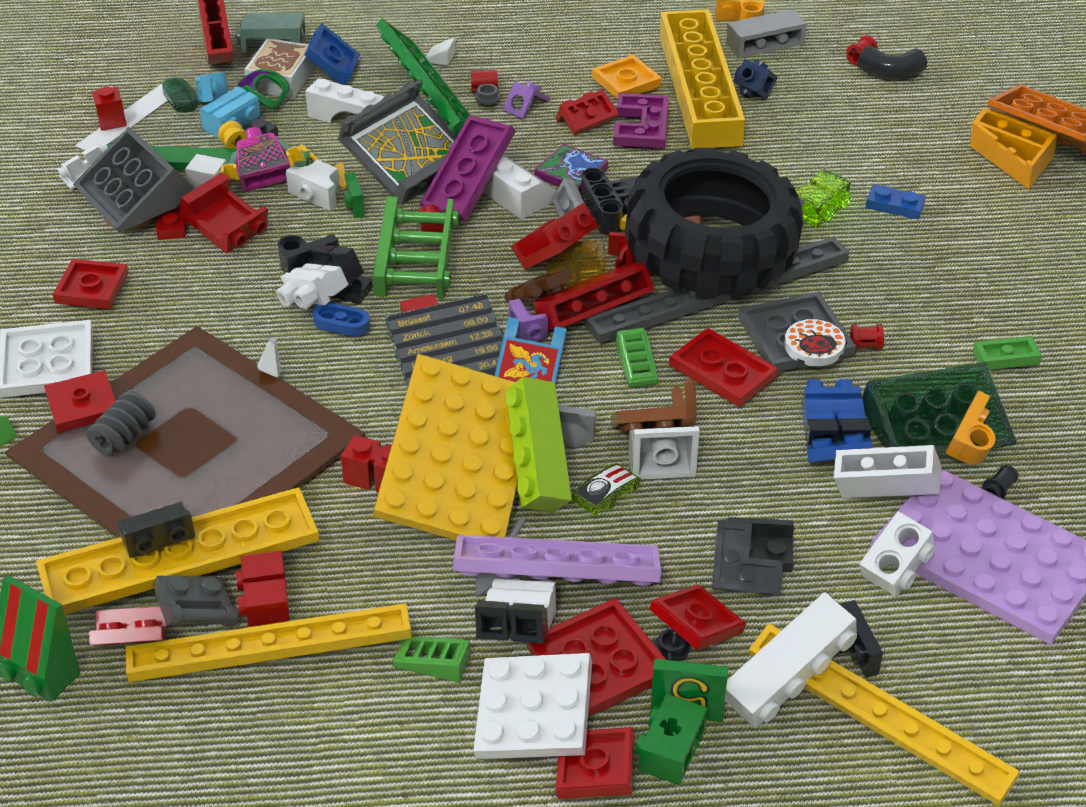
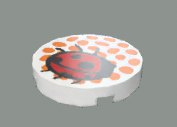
(814, 342)

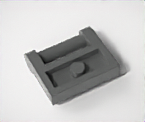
(194, 600)

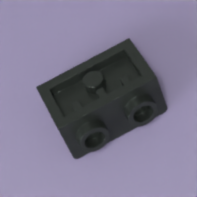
(156, 529)
(771, 540)

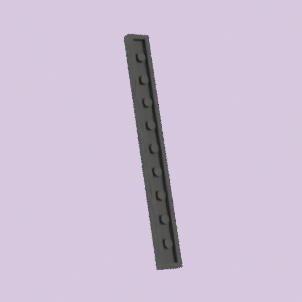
(675, 304)

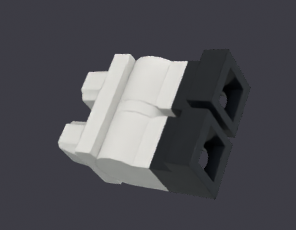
(321, 277)
(516, 607)

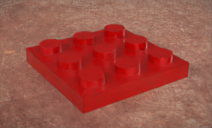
(618, 651)

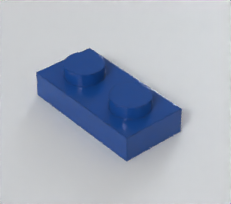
(895, 201)
(825, 449)

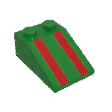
(35, 641)

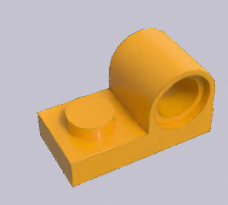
(738, 9)
(971, 431)

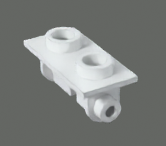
(74, 168)

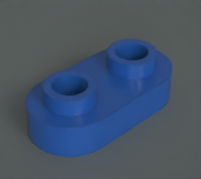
(341, 319)

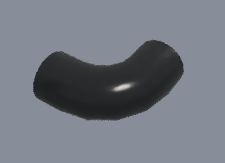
(892, 66)

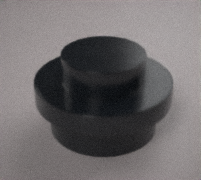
(672, 645)

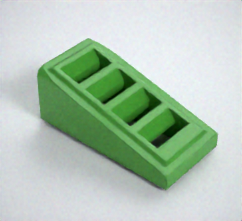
(635, 356)
(448, 669)

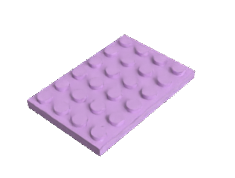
(1000, 557)

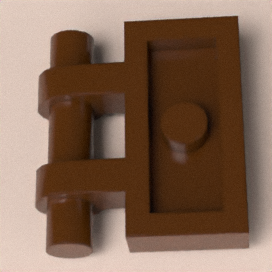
(539, 286)

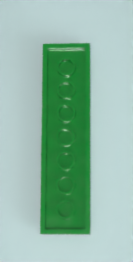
(419, 67)

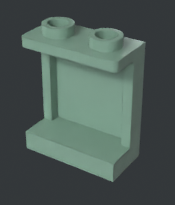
(271, 25)

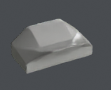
(577, 425)

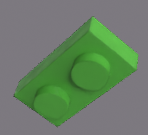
(1007, 352)

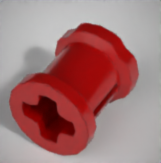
(852, 54)
(867, 336)

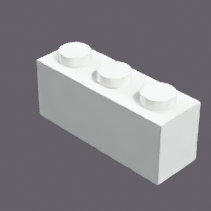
(888, 471)

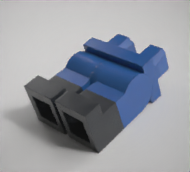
(833, 411)

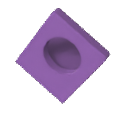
(527, 93)

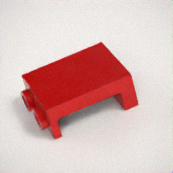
(222, 214)
(554, 236)

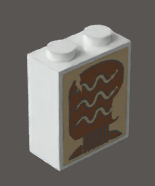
(287, 60)

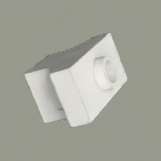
(314, 183)

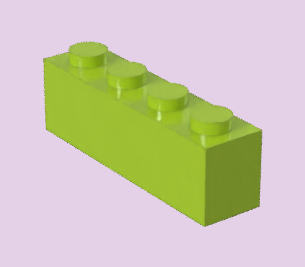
(538, 445)

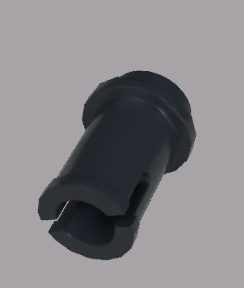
(1001, 481)

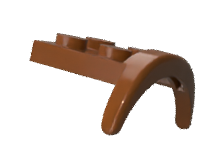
(680, 415)

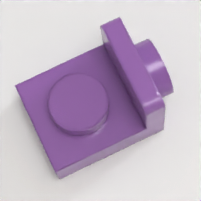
(530, 327)

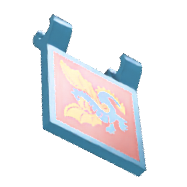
(529, 358)

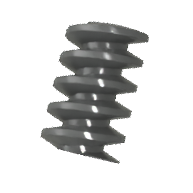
(120, 423)

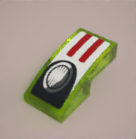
(603, 488)

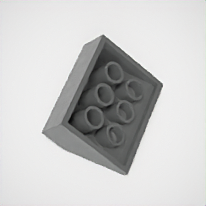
(131, 183)

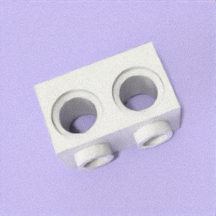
(890, 551)

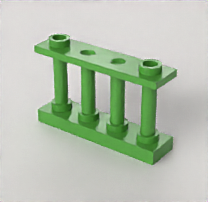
(391, 235)

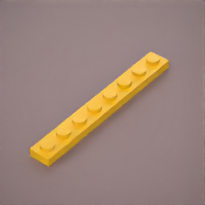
(267, 642)
(907, 728)

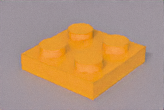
(626, 76)

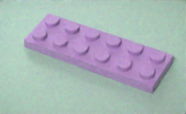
(557, 559)

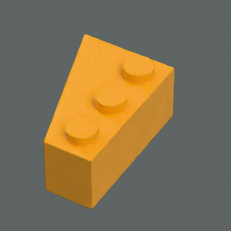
(1013, 145)

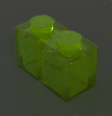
(823, 197)

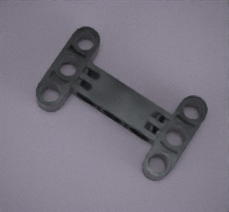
(606, 198)

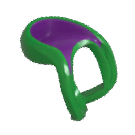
(253, 79)

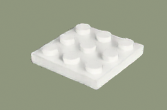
(43, 356)
(533, 706)

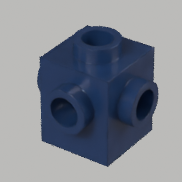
(754, 79)

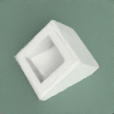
(442, 53)
(270, 360)

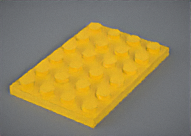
(451, 454)

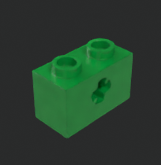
(671, 739)

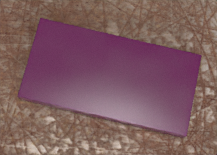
(469, 165)

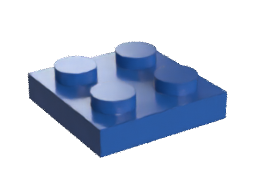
(332, 54)

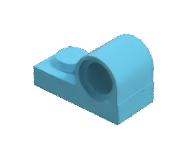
(211, 86)

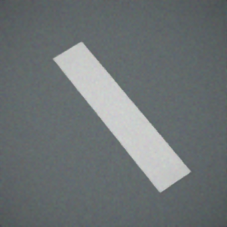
(132, 115)

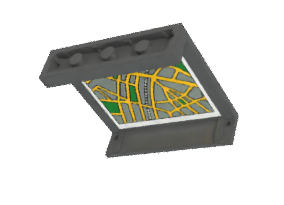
(399, 141)

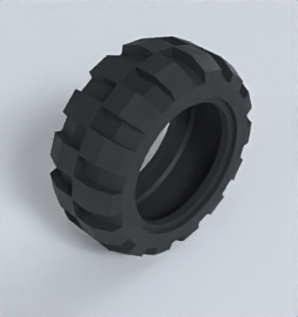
(712, 257)

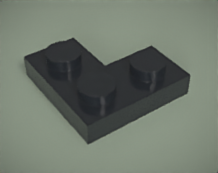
(734, 568)

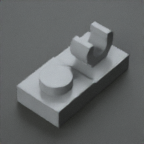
(567, 197)

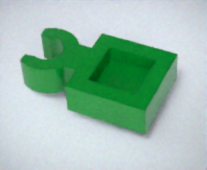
(353, 196)

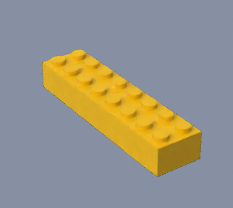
(701, 79)

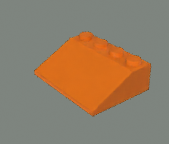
(1044, 112)

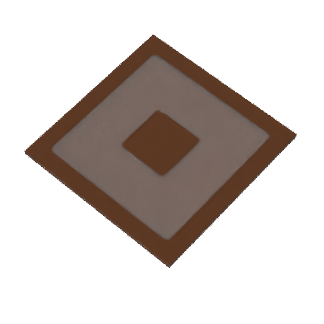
(214, 443)

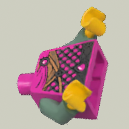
(261, 160)

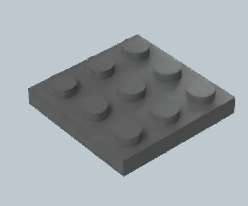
(770, 321)

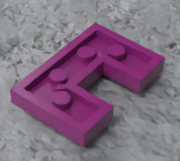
(653, 125)

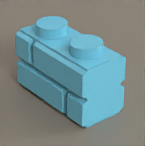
(234, 106)

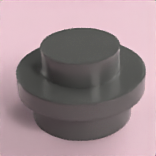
(487, 94)

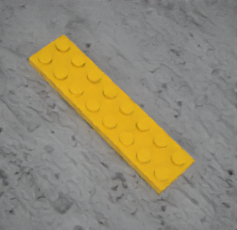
(221, 537)

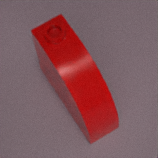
(215, 31)

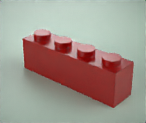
(594, 295)

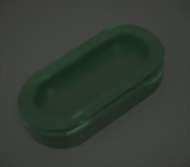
(180, 95)

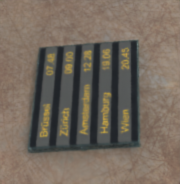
(452, 331)

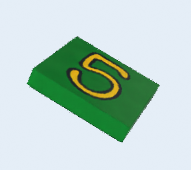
(692, 682)

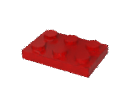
(723, 367)

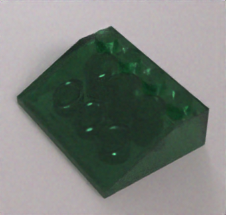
(931, 406)

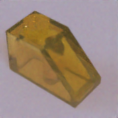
(583, 259)

